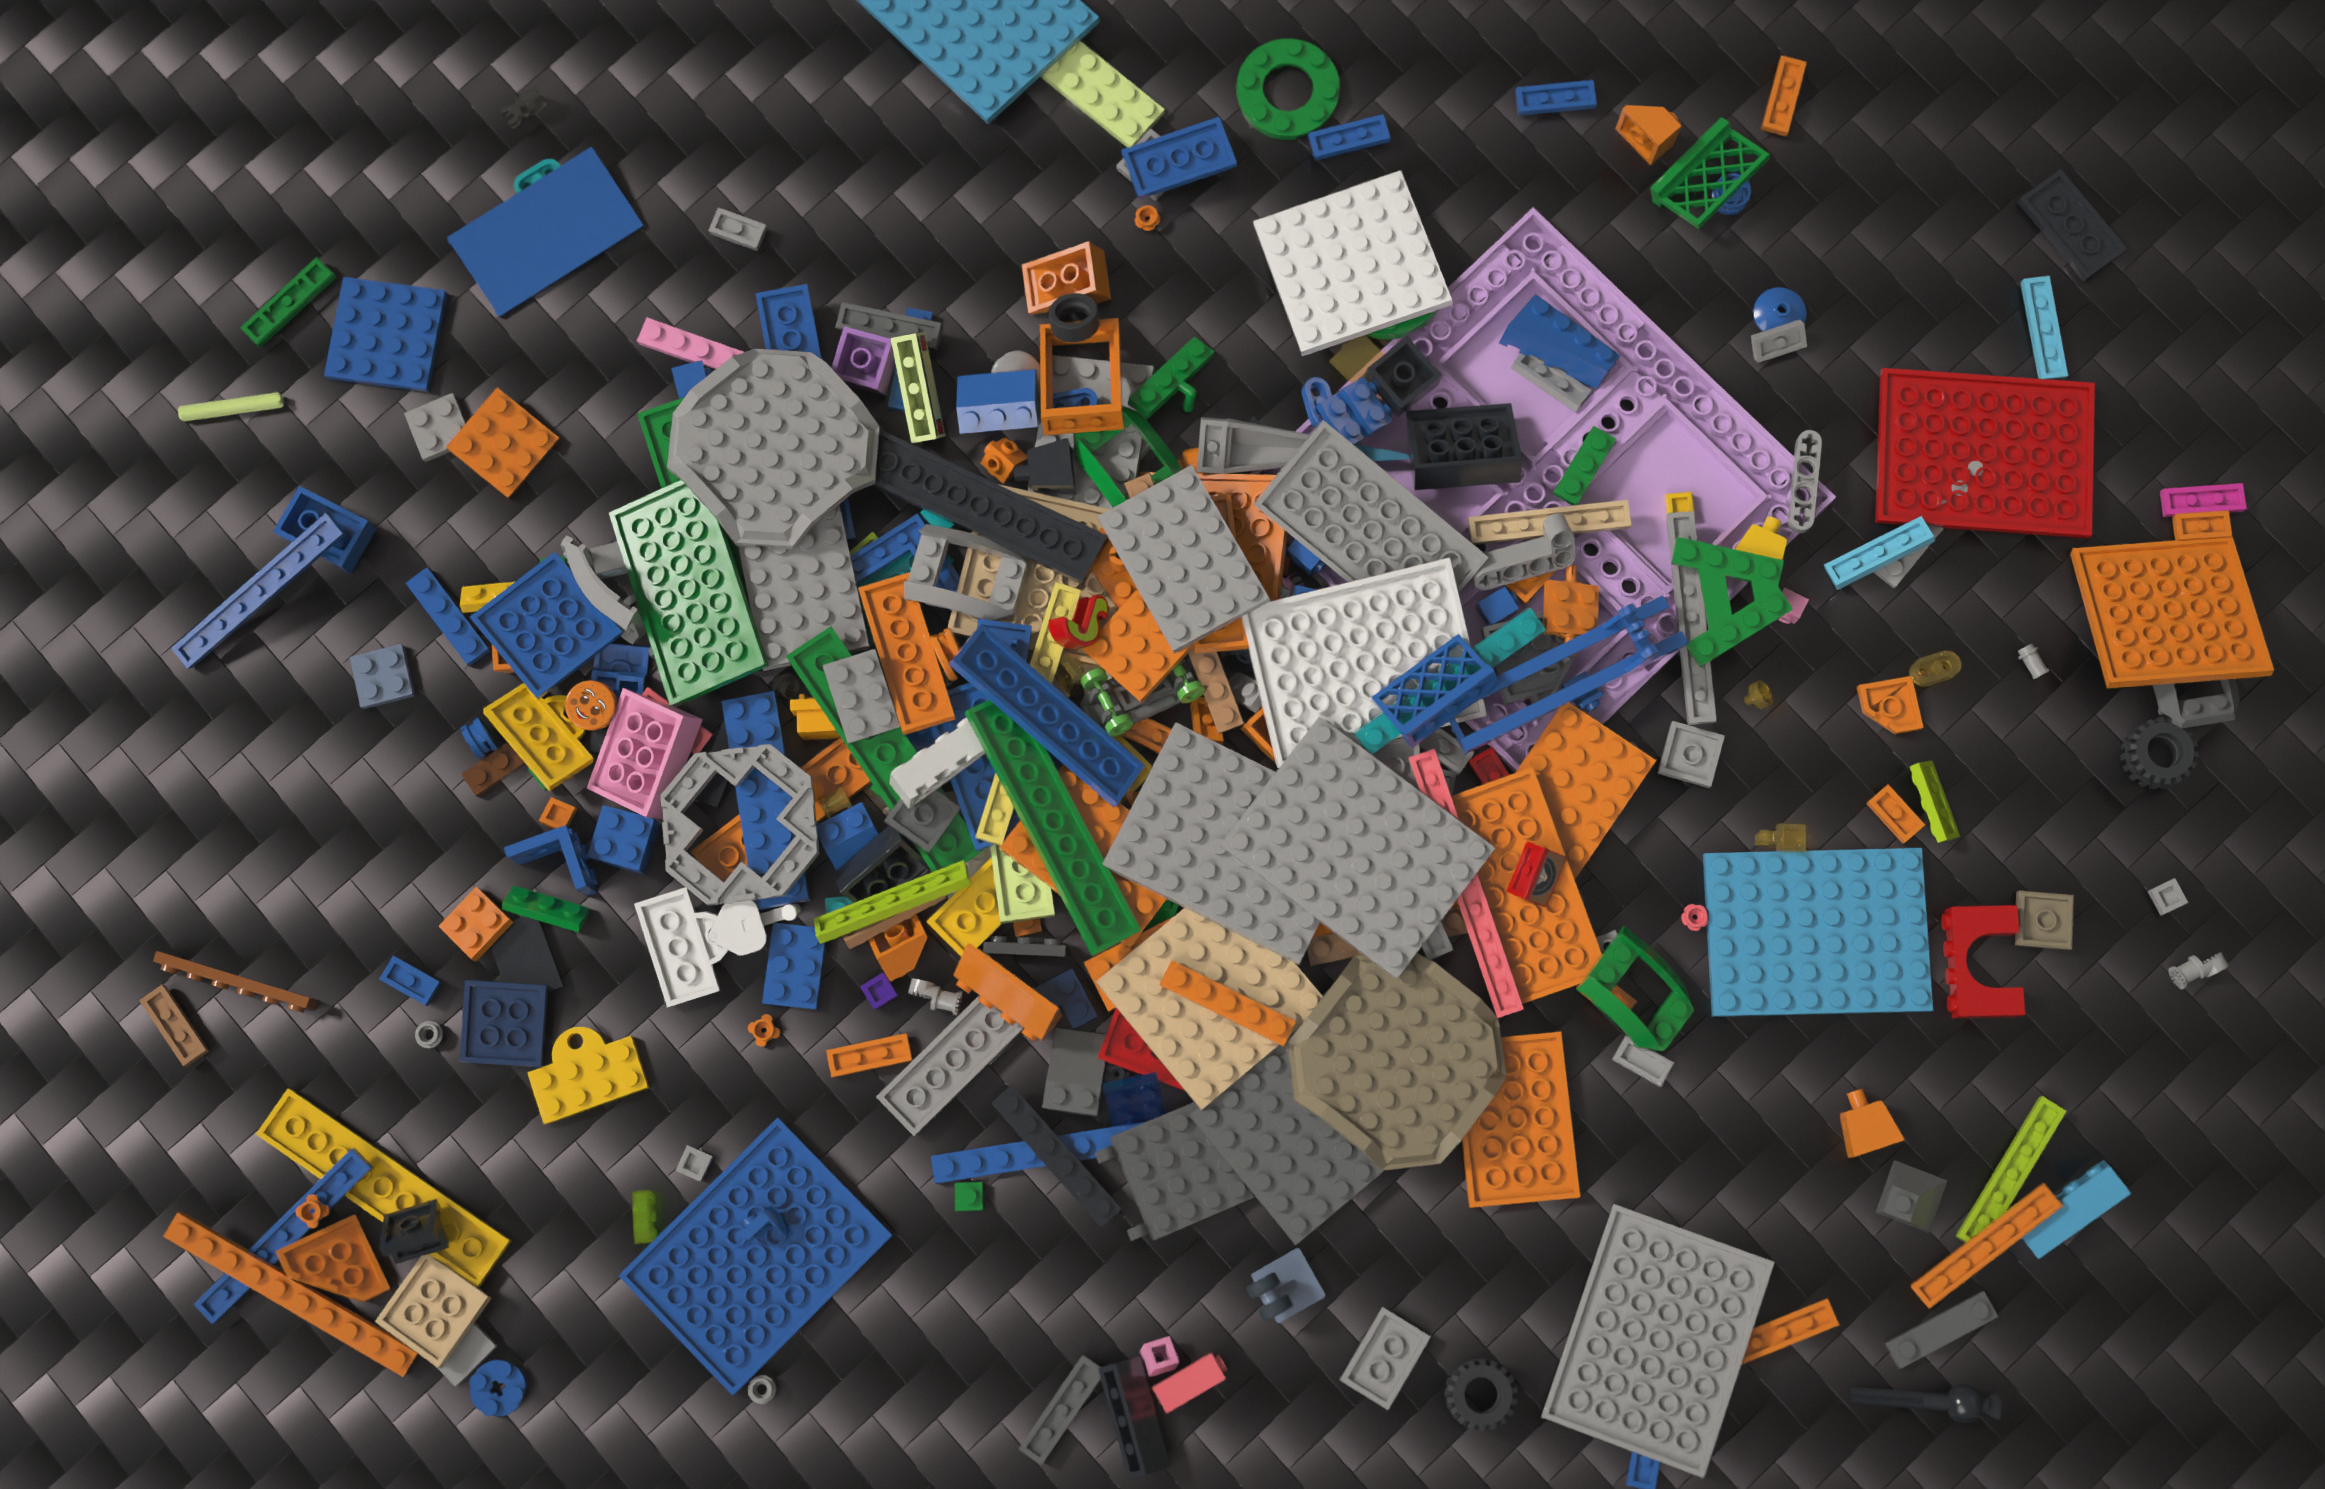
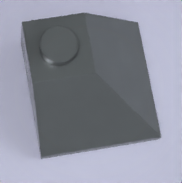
(1911, 1196)

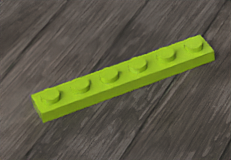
(892, 902)
(2013, 1167)

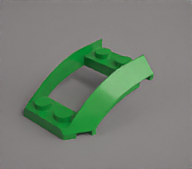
(1088, 442)
(1607, 973)

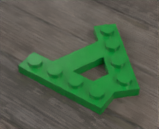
(1713, 566)

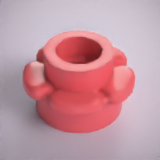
(1687, 917)

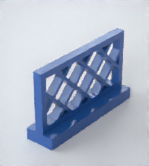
(1447, 703)

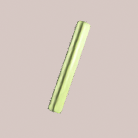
(230, 406)

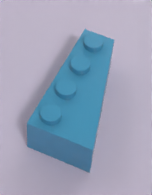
(2082, 1203)

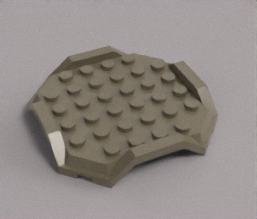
(1398, 1061)

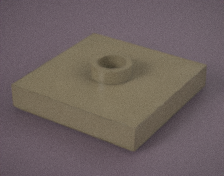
(2045, 920)

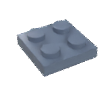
(382, 676)

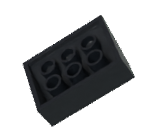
(1463, 446)

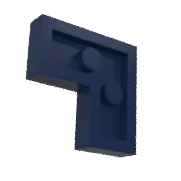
(1067, 992)

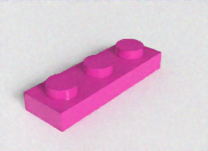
(2203, 499)

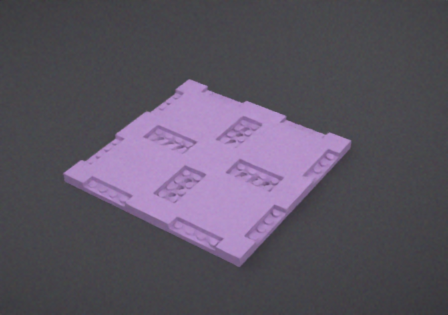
(1675, 440)

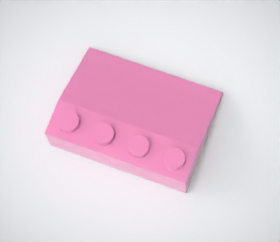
(643, 752)

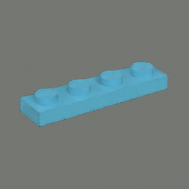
(2044, 328)
(1879, 552)

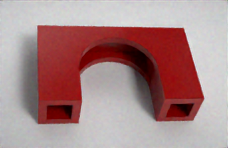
(1968, 996)

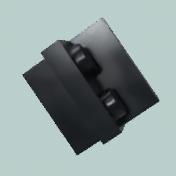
(413, 1232)

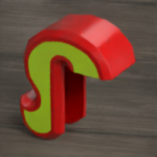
(1085, 625)

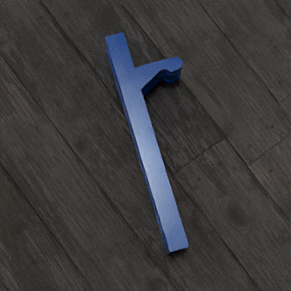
(1627, 618)

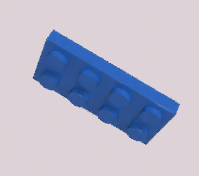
(1179, 158)

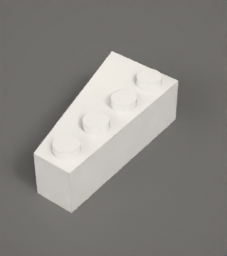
(937, 764)

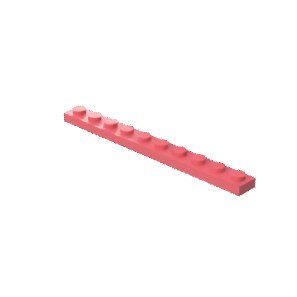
(1472, 899)

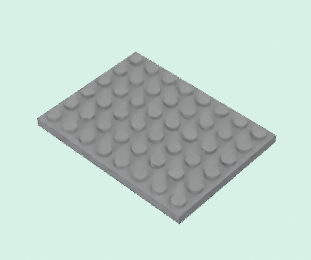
(1176, 837)
(1357, 847)
(1658, 1340)

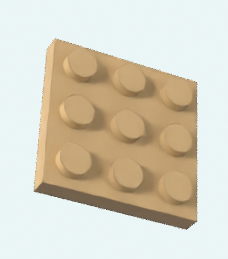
(433, 1310)

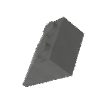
(1075, 1073)

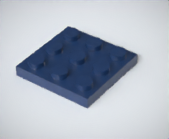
(504, 1023)

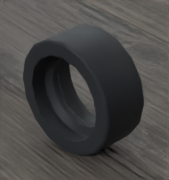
(1076, 331)

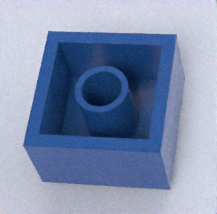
(623, 839)

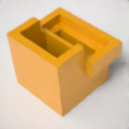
(811, 720)

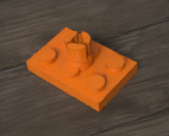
(1113, 575)

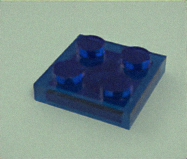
(1134, 1099)

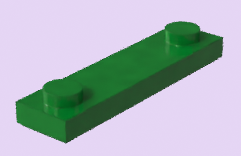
(288, 302)

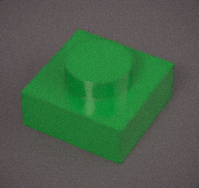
(969, 1196)

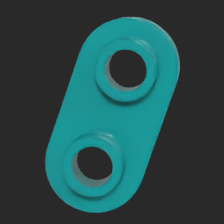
(534, 174)

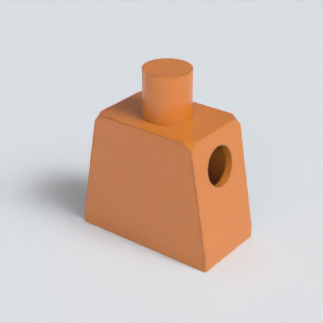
(1867, 1125)

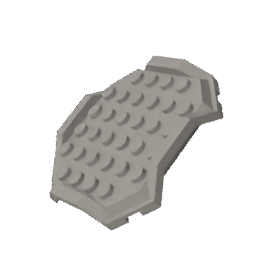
(772, 445)

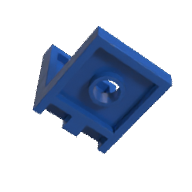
(554, 841)

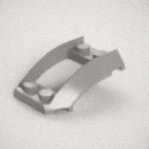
(928, 566)
(599, 594)

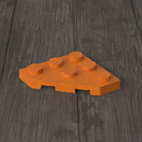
(336, 1261)

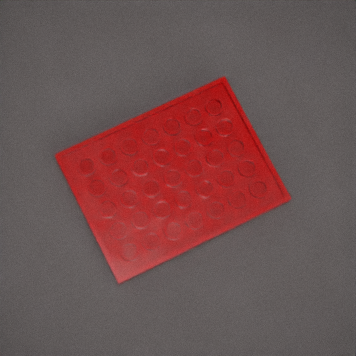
(2025, 433)

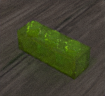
(644, 1216)

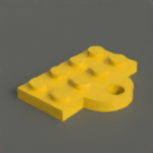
(540, 734)
(586, 1075)

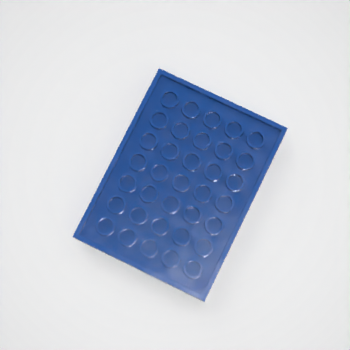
(746, 1298)

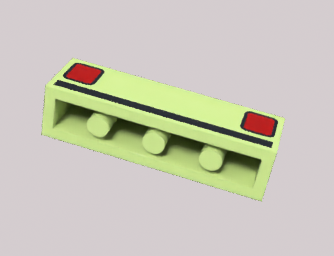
(918, 387)

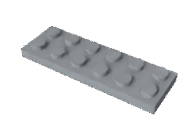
(947, 1065)

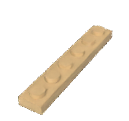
(1529, 523)

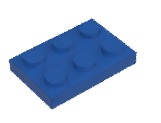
(794, 967)

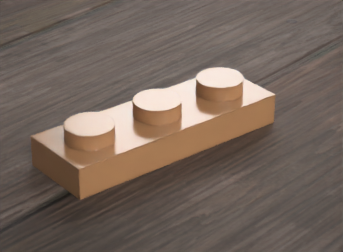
(174, 1025)

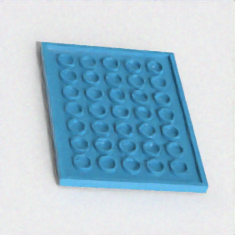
(986, 47)
(1817, 932)

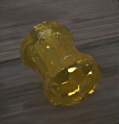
(835, 802)

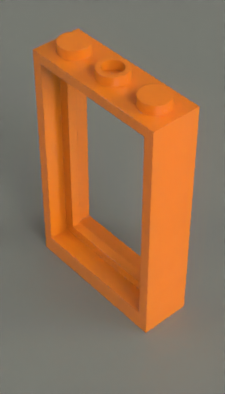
(1082, 418)

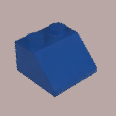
(846, 834)

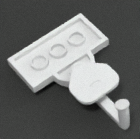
(689, 942)

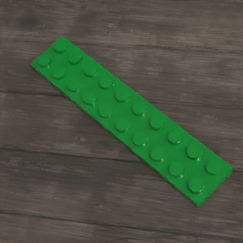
(878, 753)
(1055, 828)

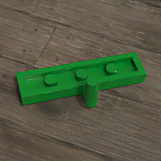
(1171, 378)

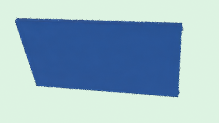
(545, 232)

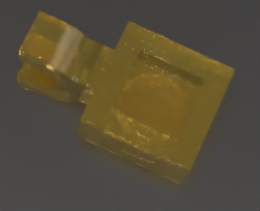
(1786, 837)

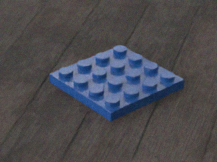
(385, 334)
(545, 626)

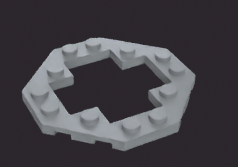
(743, 883)

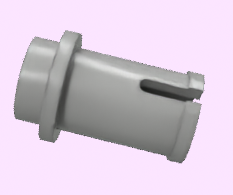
(2033, 661)

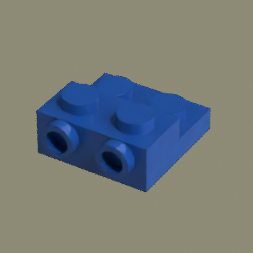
(1356, 411)

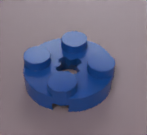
(513, 1394)

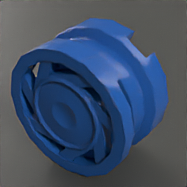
(1738, 200)
(479, 738)

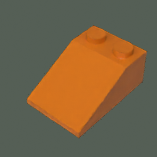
(1066, 272)

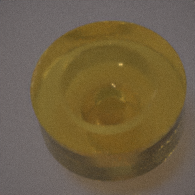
(1759, 695)

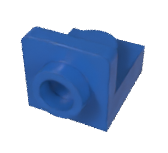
(1589, 701)

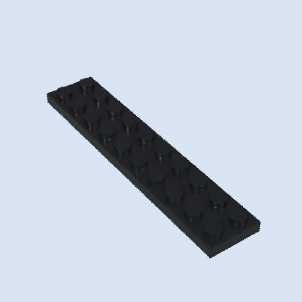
(987, 509)

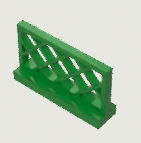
(1690, 165)

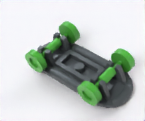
(1118, 710)

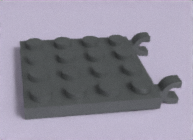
(1174, 1173)

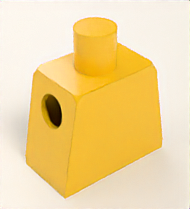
(1764, 539)

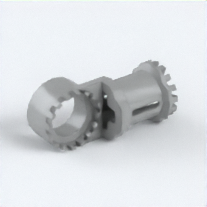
(2196, 969)
(940, 998)

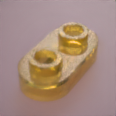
(1933, 670)

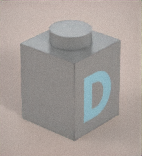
(608, 560)

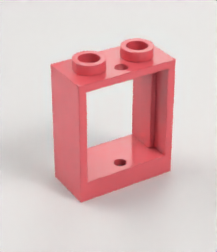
(1190, 1381)

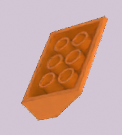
(1007, 993)

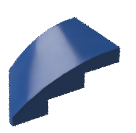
(622, 667)

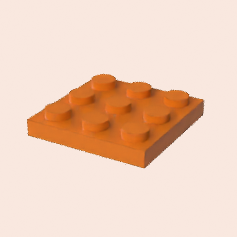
(502, 443)
(1135, 649)

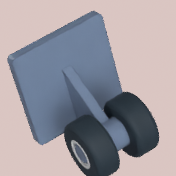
(1285, 1287)

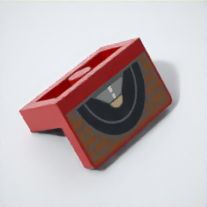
(1536, 874)

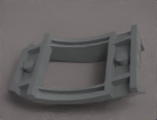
(2198, 710)

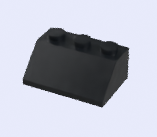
(880, 866)

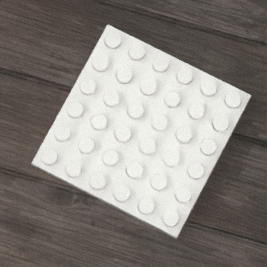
(1352, 263)

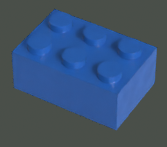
(307, 508)

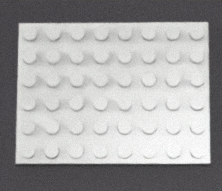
(1345, 644)

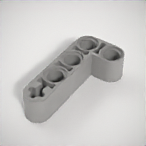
(1531, 557)

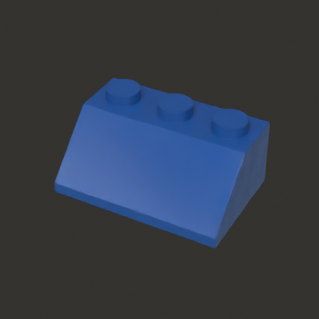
(998, 401)

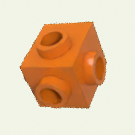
(1001, 458)

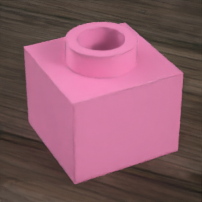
(1797, 603)
(1160, 1348)

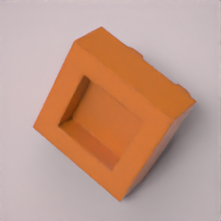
(557, 814)

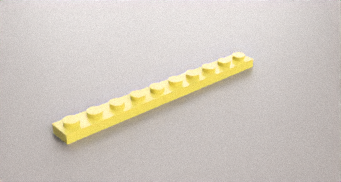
(1045, 661)

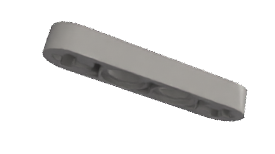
(1808, 482)

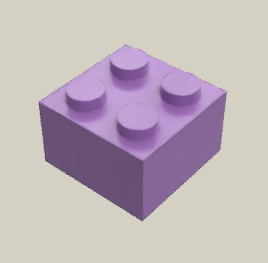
(864, 361)

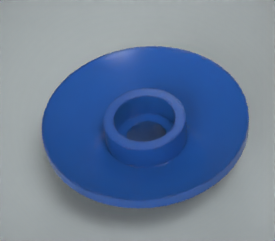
(1766, 312)

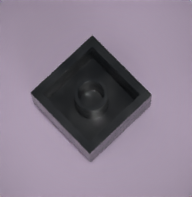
(1403, 376)

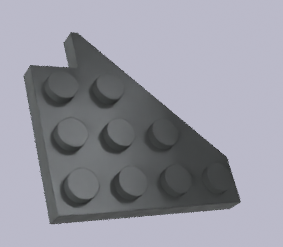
(1536, 685)

